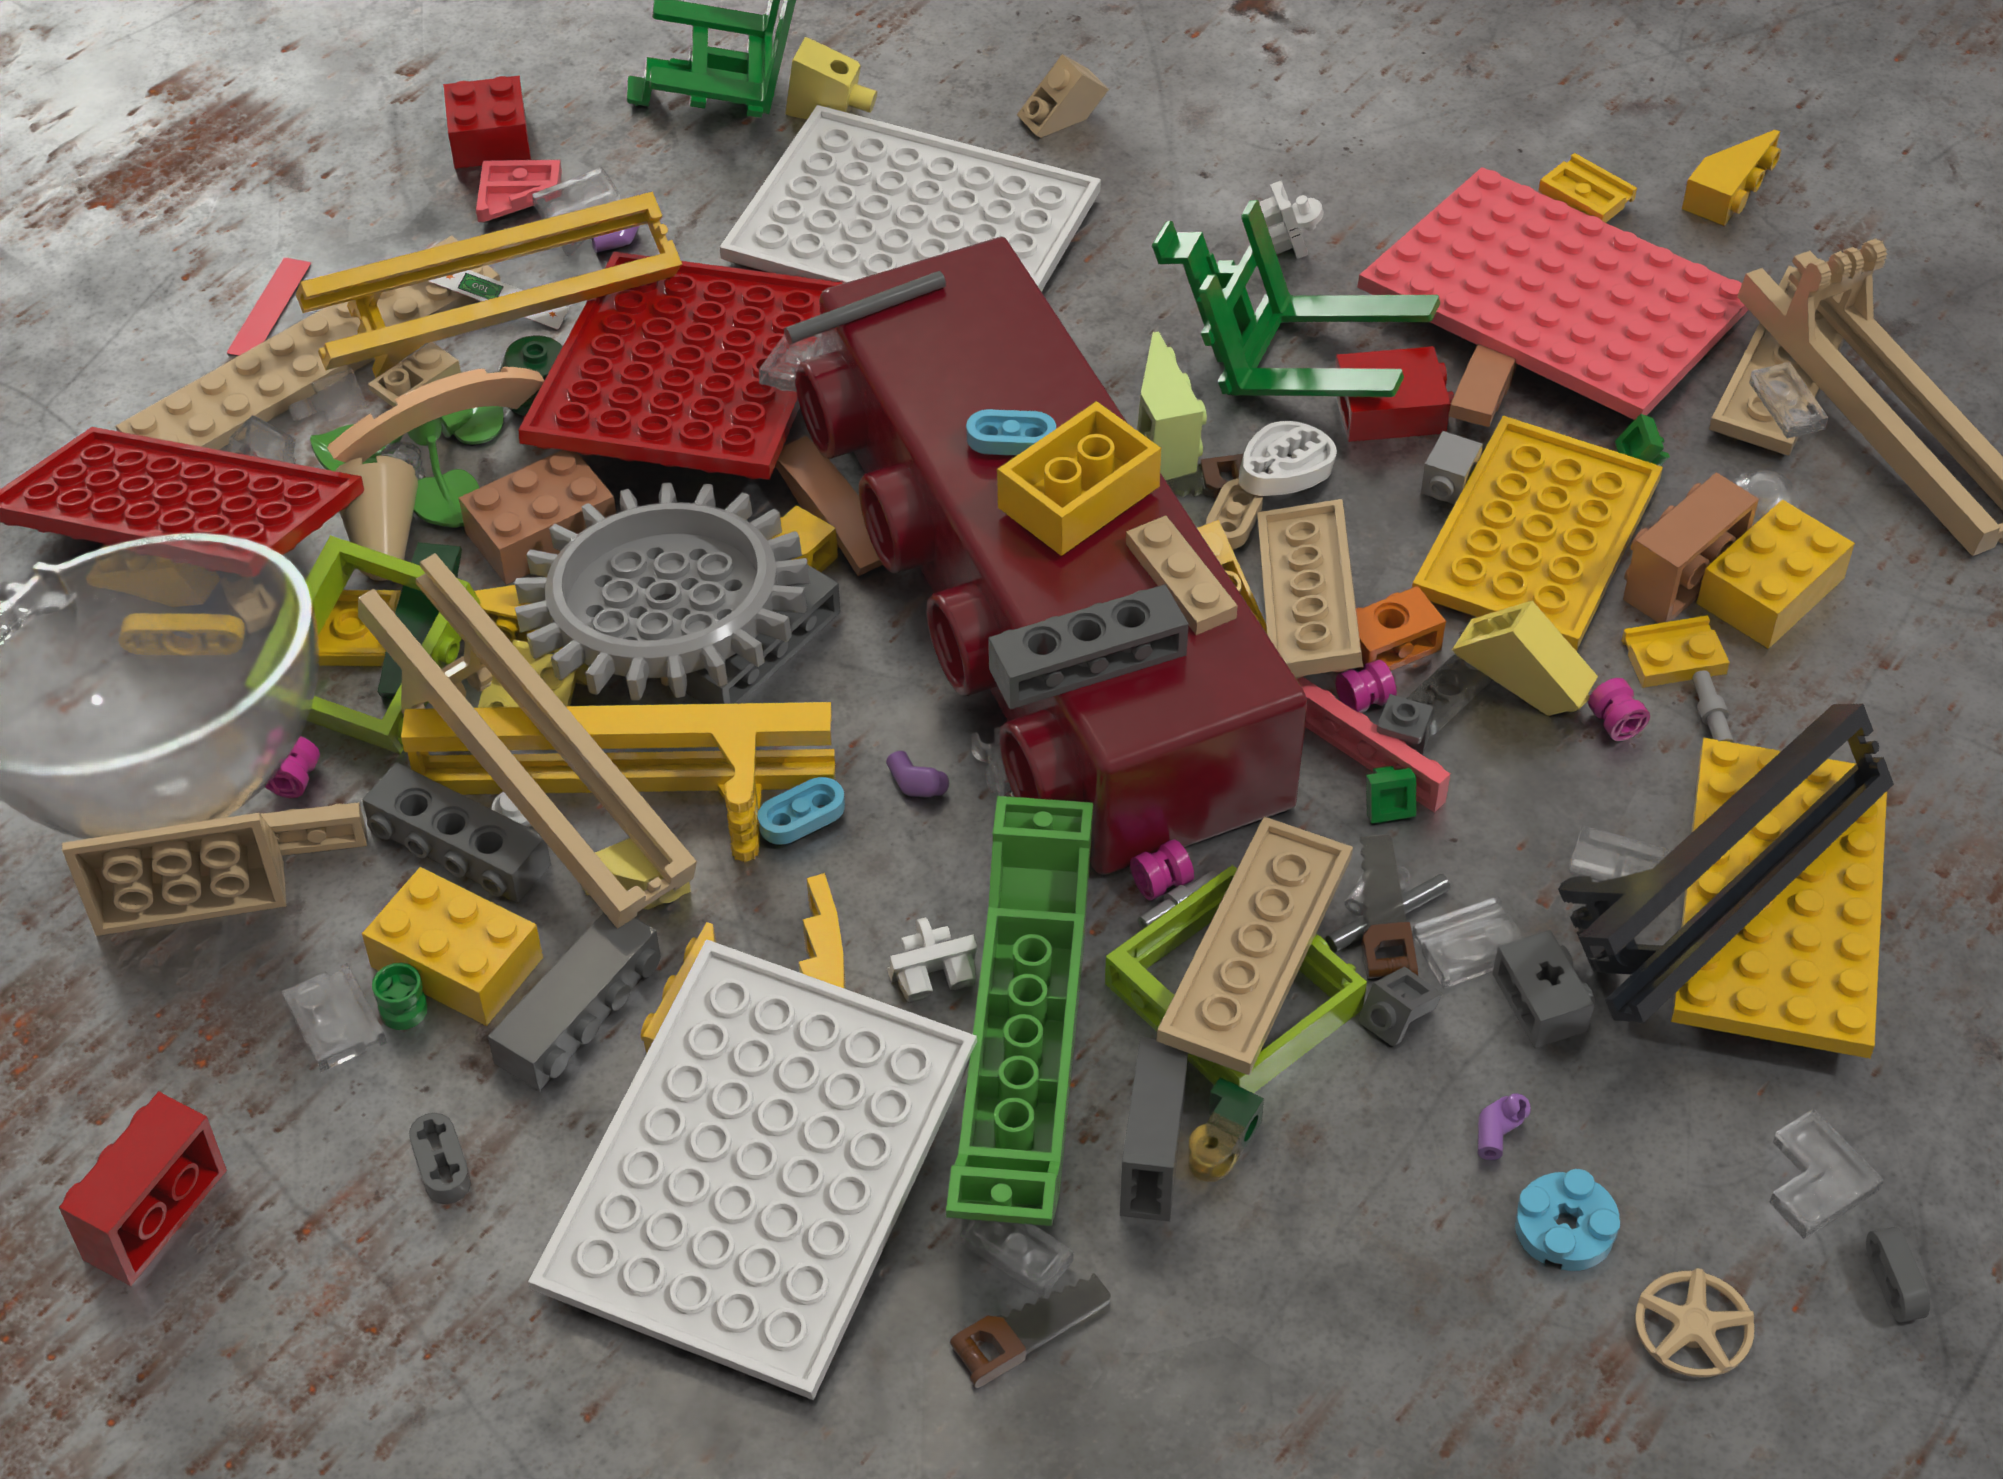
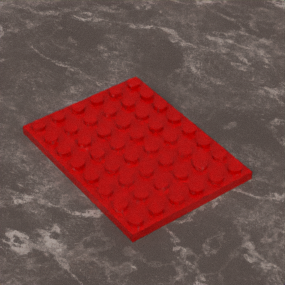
(676, 371)

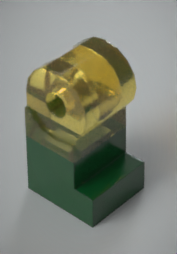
(1229, 1129)

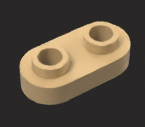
(1236, 512)

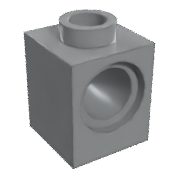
(1449, 467)

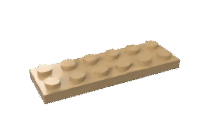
(1740, 409)
(1309, 588)
(1254, 945)

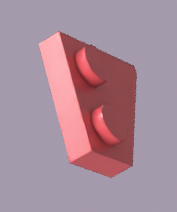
(510, 185)

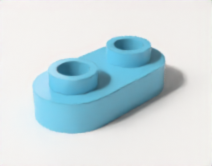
(1007, 430)
(799, 810)

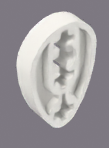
(1269, 470)

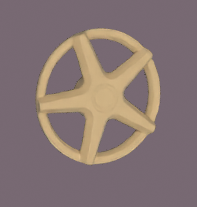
(1694, 1323)

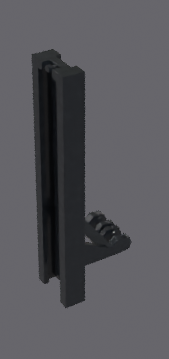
(1627, 904)

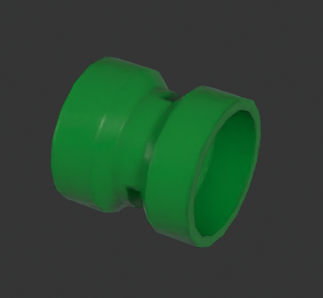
(400, 996)

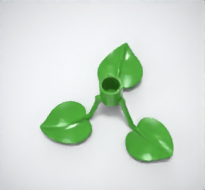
(438, 495)

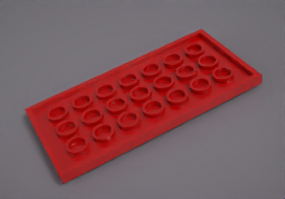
(138, 487)

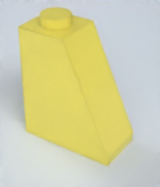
(1528, 658)

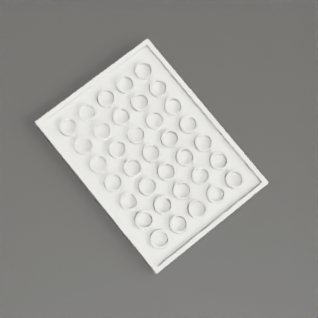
(880, 196)
(756, 1168)

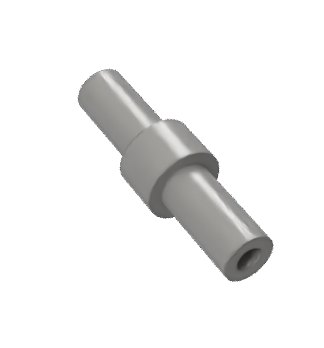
(1712, 707)
(1173, 898)

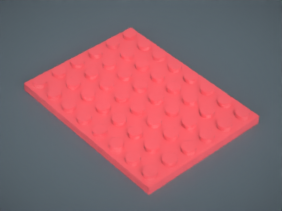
(1560, 292)

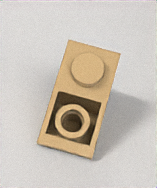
(1062, 98)
(418, 369)

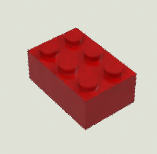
(143, 1188)

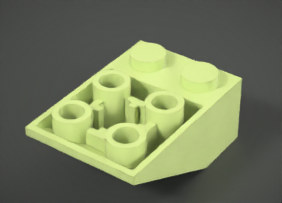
(1170, 411)

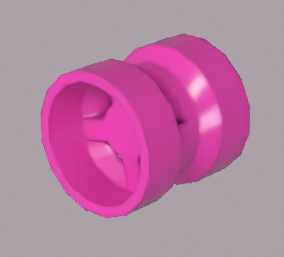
(1366, 687)
(1617, 707)
(293, 776)
(1162, 869)

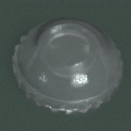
(1769, 488)

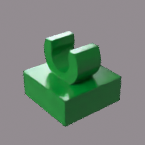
(1643, 441)
(1390, 794)

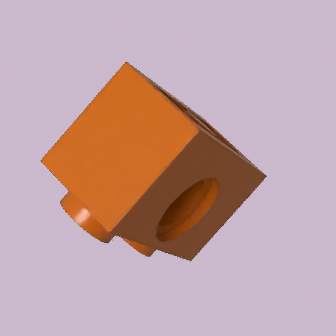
(1400, 629)

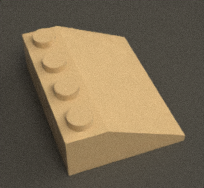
(178, 873)

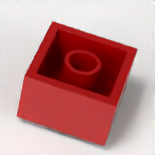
(486, 121)

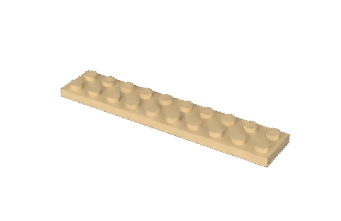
(279, 369)

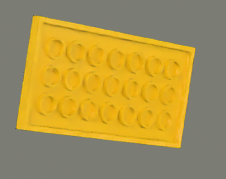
(1812, 955)

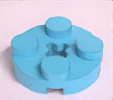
(1570, 1194)

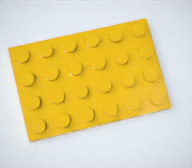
(1538, 525)

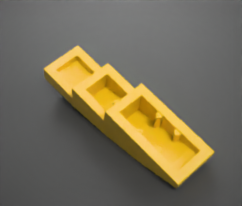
(822, 935)

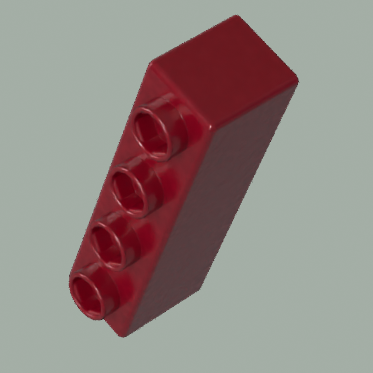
(1154, 750)

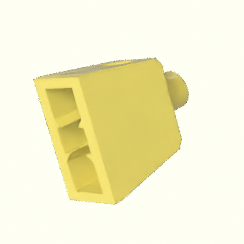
(826, 80)

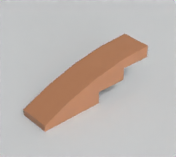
(1483, 386)
(830, 497)

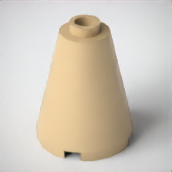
(385, 509)

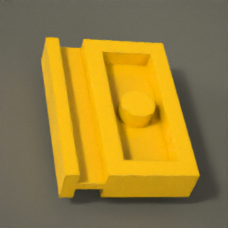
(1587, 188)
(1674, 651)

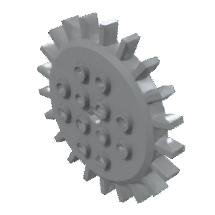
(607, 583)

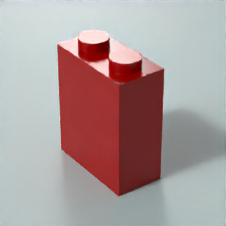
(1416, 409)

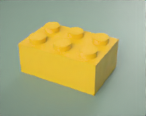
(1078, 478)
(1775, 573)
(459, 943)

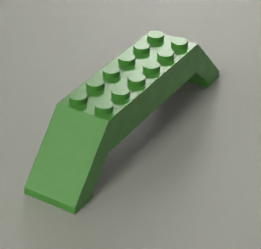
(1025, 1015)

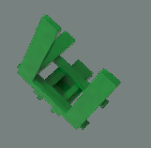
(715, 71)
(1228, 311)

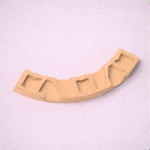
(439, 398)

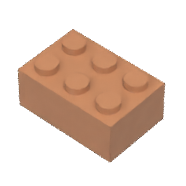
(520, 508)
(1687, 538)

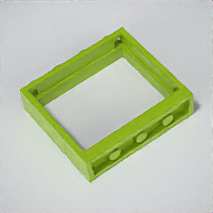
(325, 586)
(1150, 998)

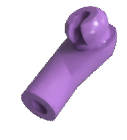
(614, 240)
(916, 780)
(1499, 1120)

